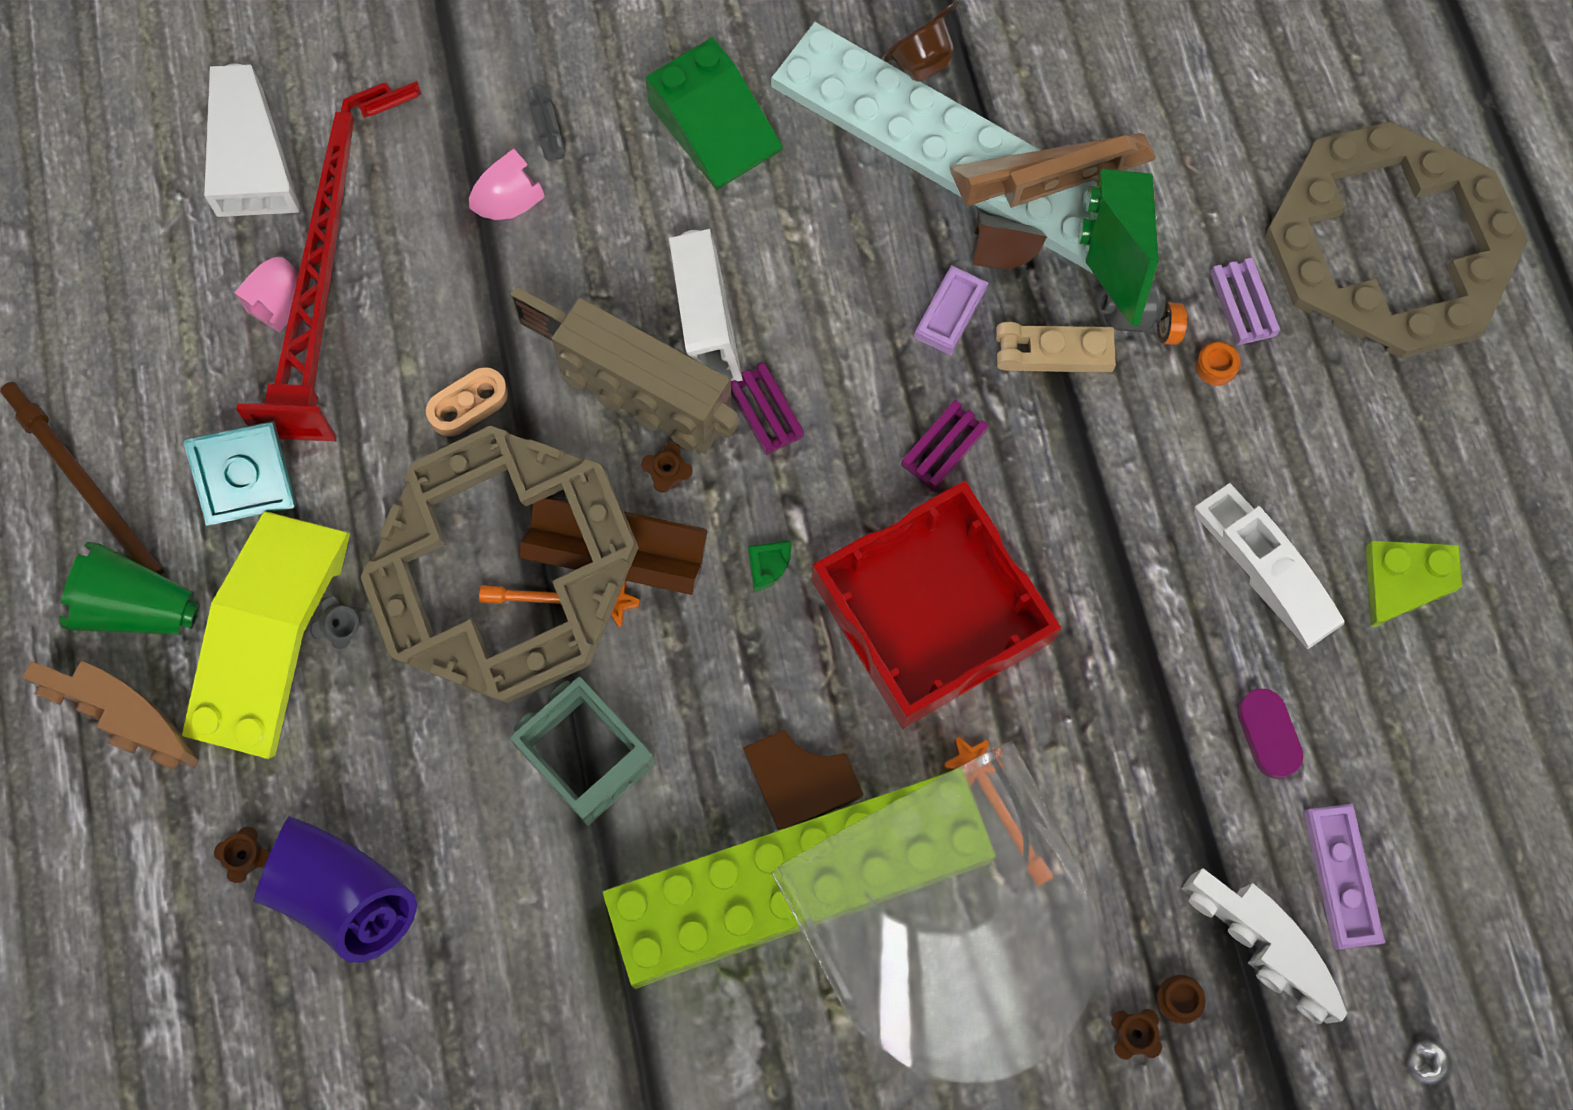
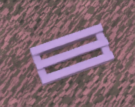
(1248, 269)

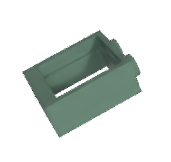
(615, 782)

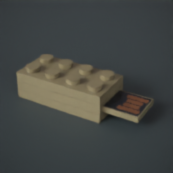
(633, 371)

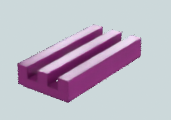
(749, 380)
(966, 419)

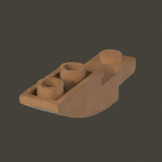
(120, 711)

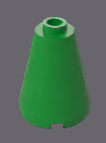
(124, 597)

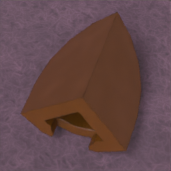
(1005, 242)

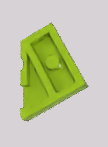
(1409, 576)

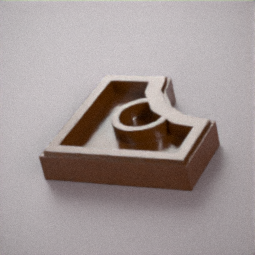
(800, 783)

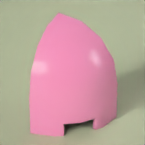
(505, 189)
(270, 292)

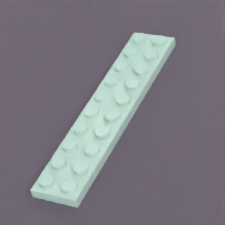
(919, 128)

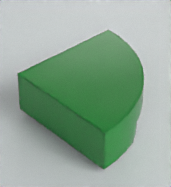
(768, 563)

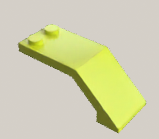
(258, 633)

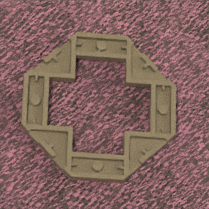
(1362, 307)
(584, 594)

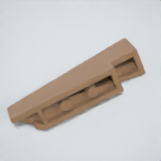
(1049, 170)

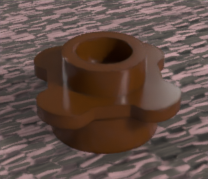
(670, 479)
(229, 849)
(1148, 1042)

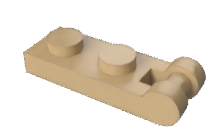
(1056, 348)

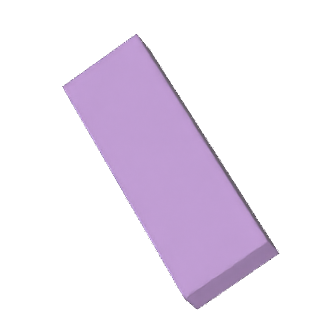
(1343, 877)

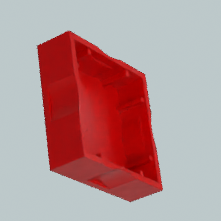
(934, 604)

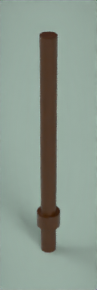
(35, 421)

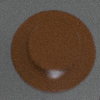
(1181, 999)

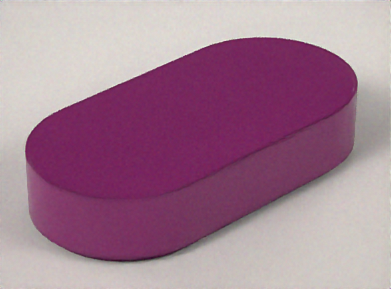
(1270, 733)

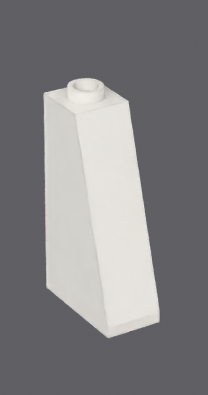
(243, 151)
(704, 303)

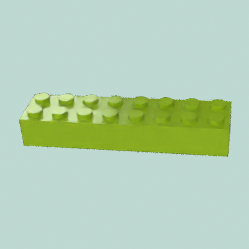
(719, 900)

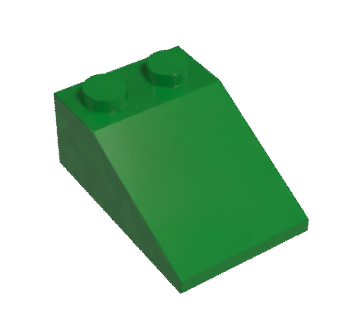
(712, 113)
(1122, 238)

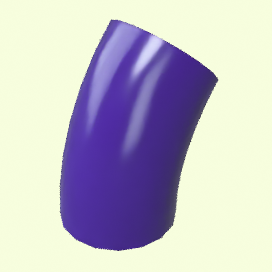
(335, 892)

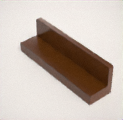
(667, 553)

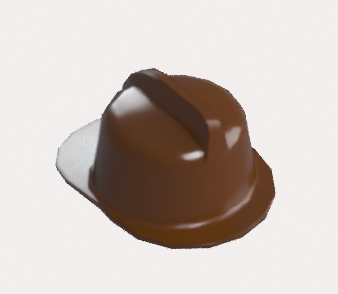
(925, 49)

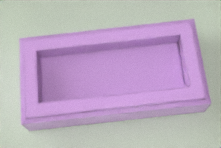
(951, 310)

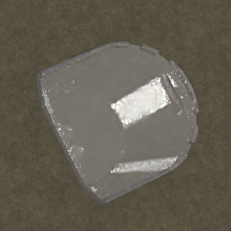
(954, 923)

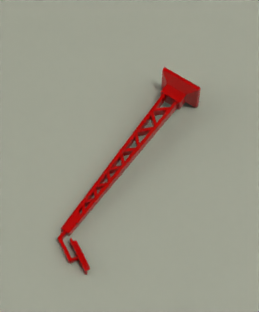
(295, 406)

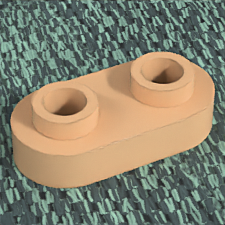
(465, 400)

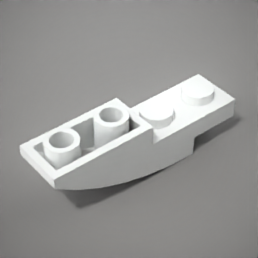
(1272, 563)
(1283, 954)

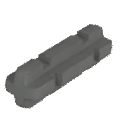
(546, 123)

